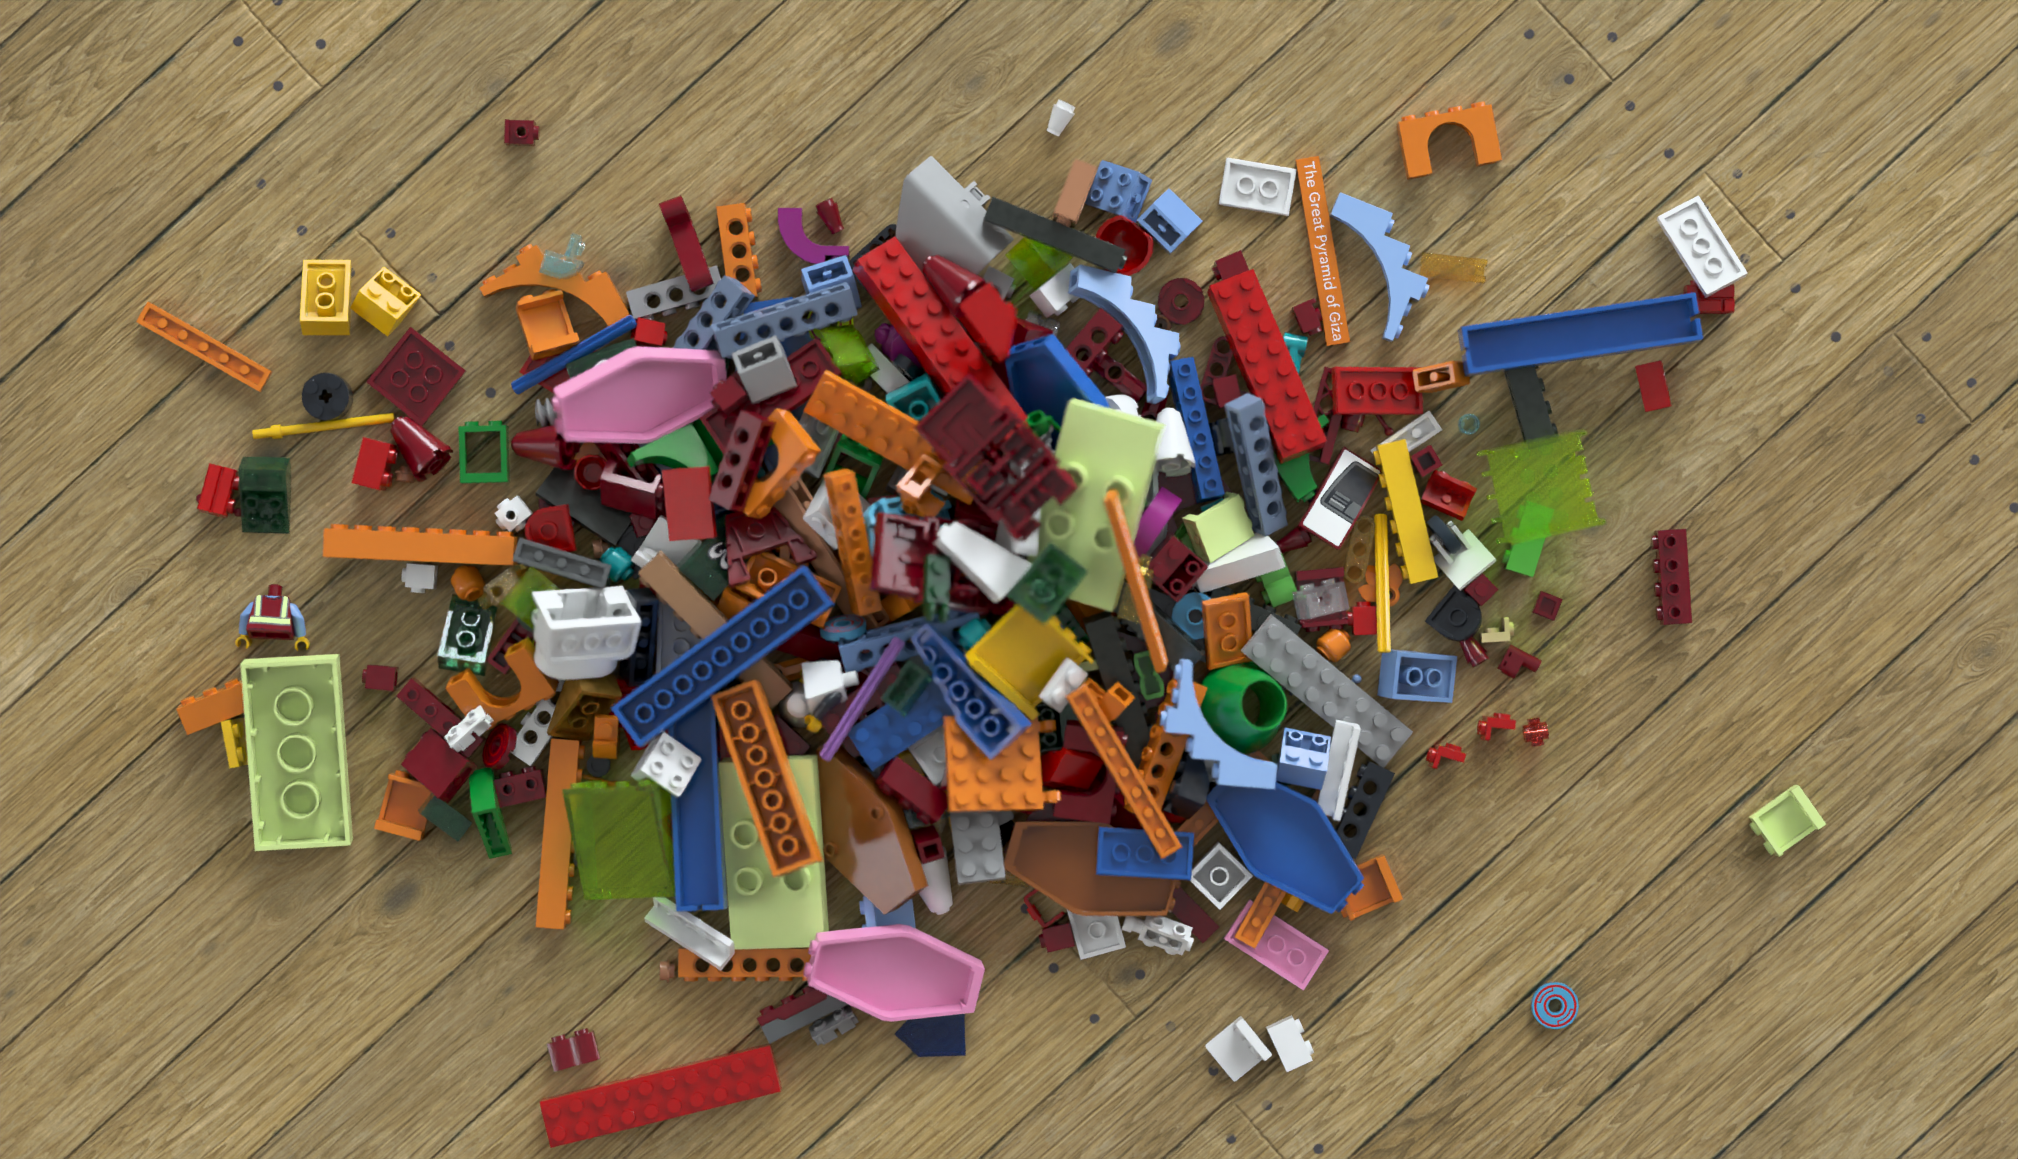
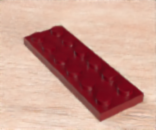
(807, 368)

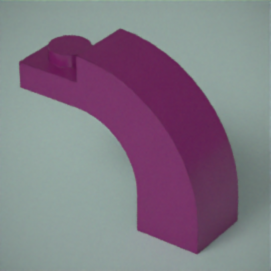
(791, 229)
(1154, 520)

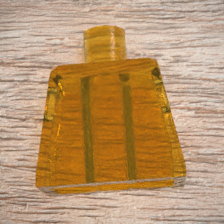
(503, 582)

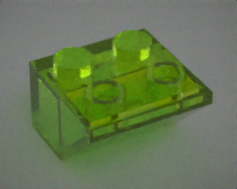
(1036, 261)
(849, 352)
(520, 599)

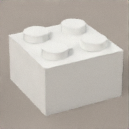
(1219, 875)

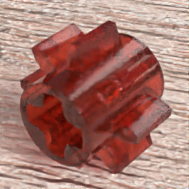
(1535, 732)

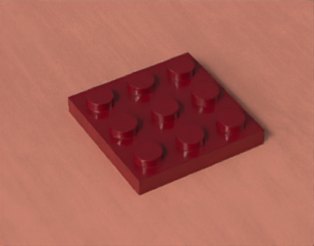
(416, 376)

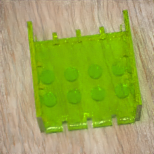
(1541, 487)

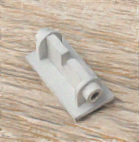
(460, 736)

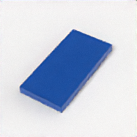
(1133, 855)

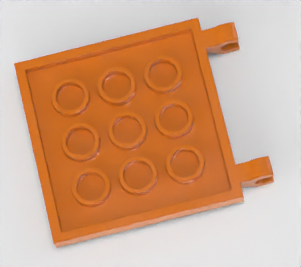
(1002, 784)

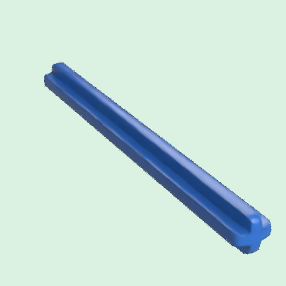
(574, 353)

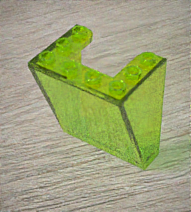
(622, 838)

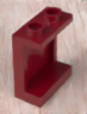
(631, 494)
(1334, 620)
(438, 765)

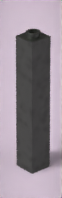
(1055, 235)

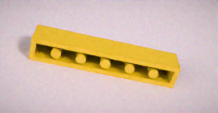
(1406, 511)

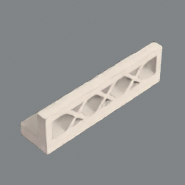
(1339, 768)
(690, 932)

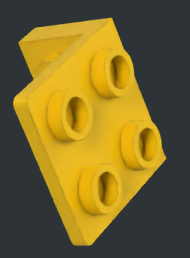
(235, 742)

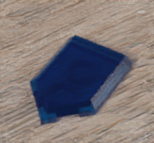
(935, 1035)

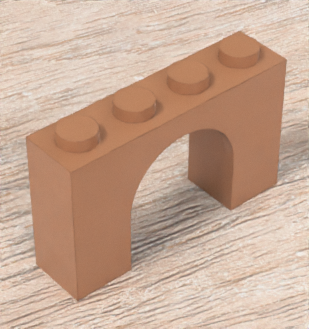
(1074, 193)

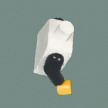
(824, 688)

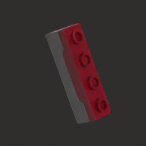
(796, 1012)

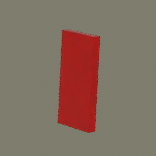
(1375, 391)

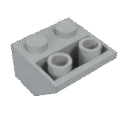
(764, 369)

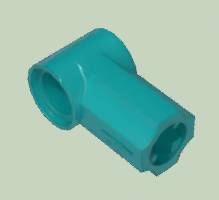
(1296, 346)

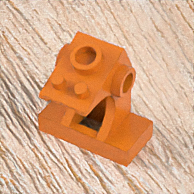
(916, 488)

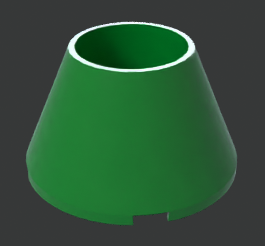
(1223, 706)

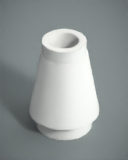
(1060, 117)

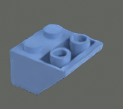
(1169, 221)
(828, 275)
(1303, 758)

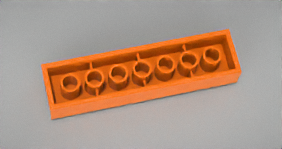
(416, 546)
(767, 778)

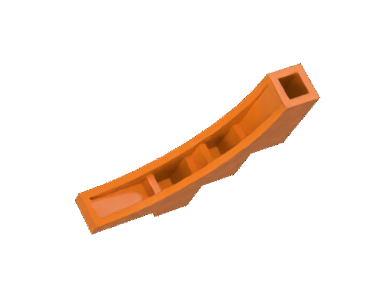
(597, 292)

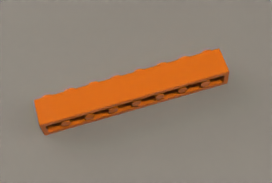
(557, 840)

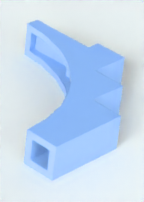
(1391, 254)
(1153, 345)
(1186, 718)

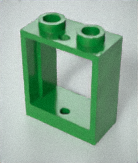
(493, 426)
(861, 453)

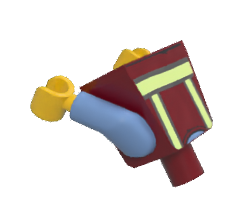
(272, 618)

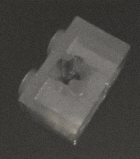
(1333, 599)

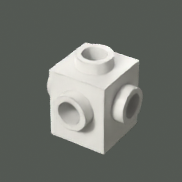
(521, 511)

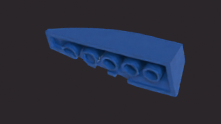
(978, 706)

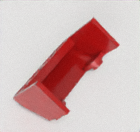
(990, 322)

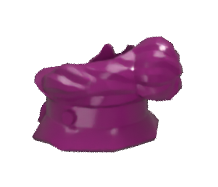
(893, 343)

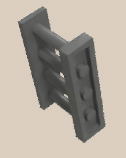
(562, 563)

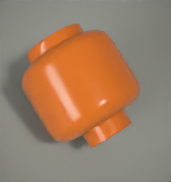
(467, 583)
(1333, 644)

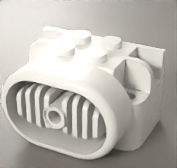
(583, 631)

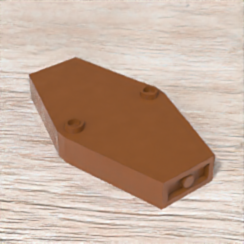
(867, 834)
(1062, 862)

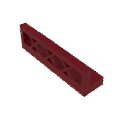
(1334, 421)

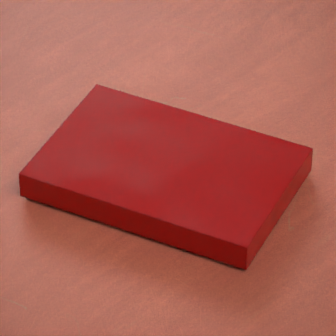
(688, 503)

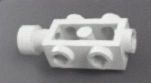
(1163, 932)

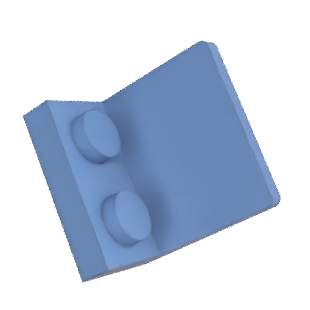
(1118, 190)

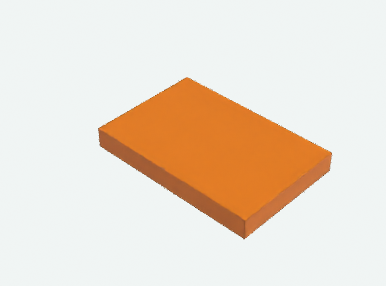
(1226, 630)

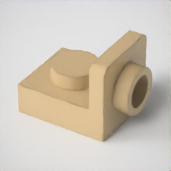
(1494, 635)

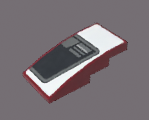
(1340, 498)

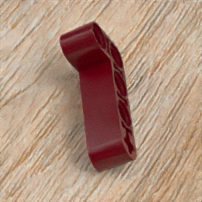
(686, 243)

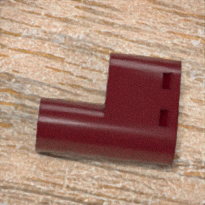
(1514, 659)

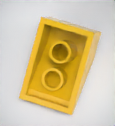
(326, 297)

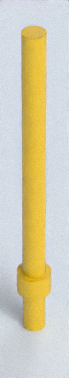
(279, 431)

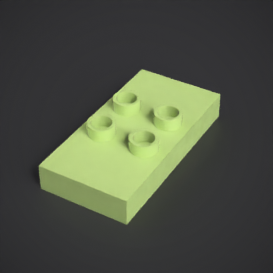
(1101, 454)
(297, 752)
(762, 907)

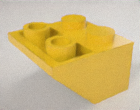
(385, 301)

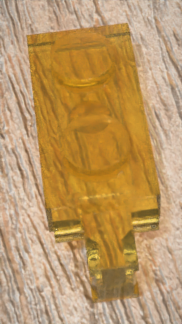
(1127, 608)

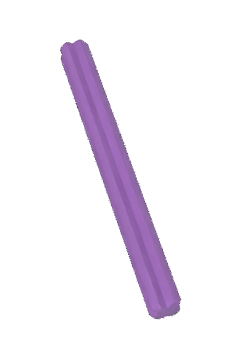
(862, 699)

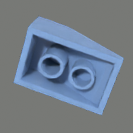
(1417, 676)

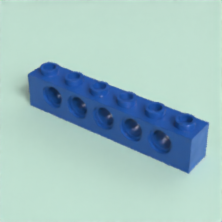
(1190, 403)

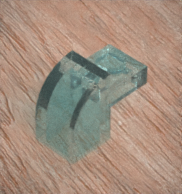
(565, 265)

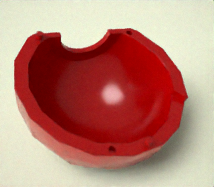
(1131, 237)

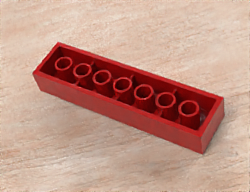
(1266, 365)

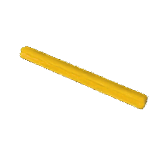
(1382, 583)

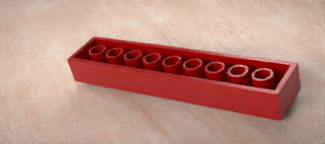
(928, 325)
(660, 1095)

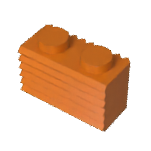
(1440, 377)

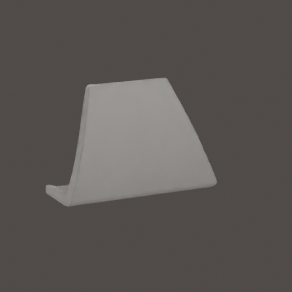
(946, 220)

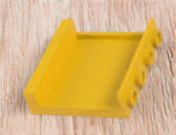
(1024, 655)

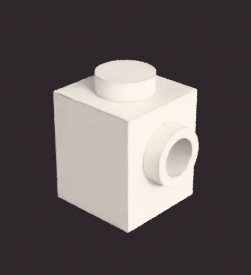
(420, 577)

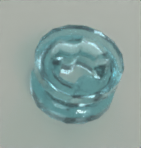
(1461, 424)

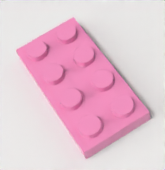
(1282, 949)

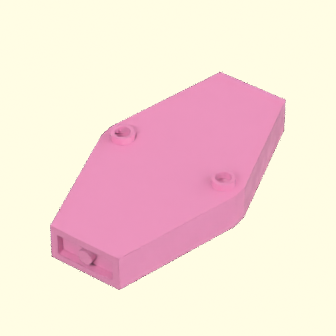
(638, 395)
(894, 972)

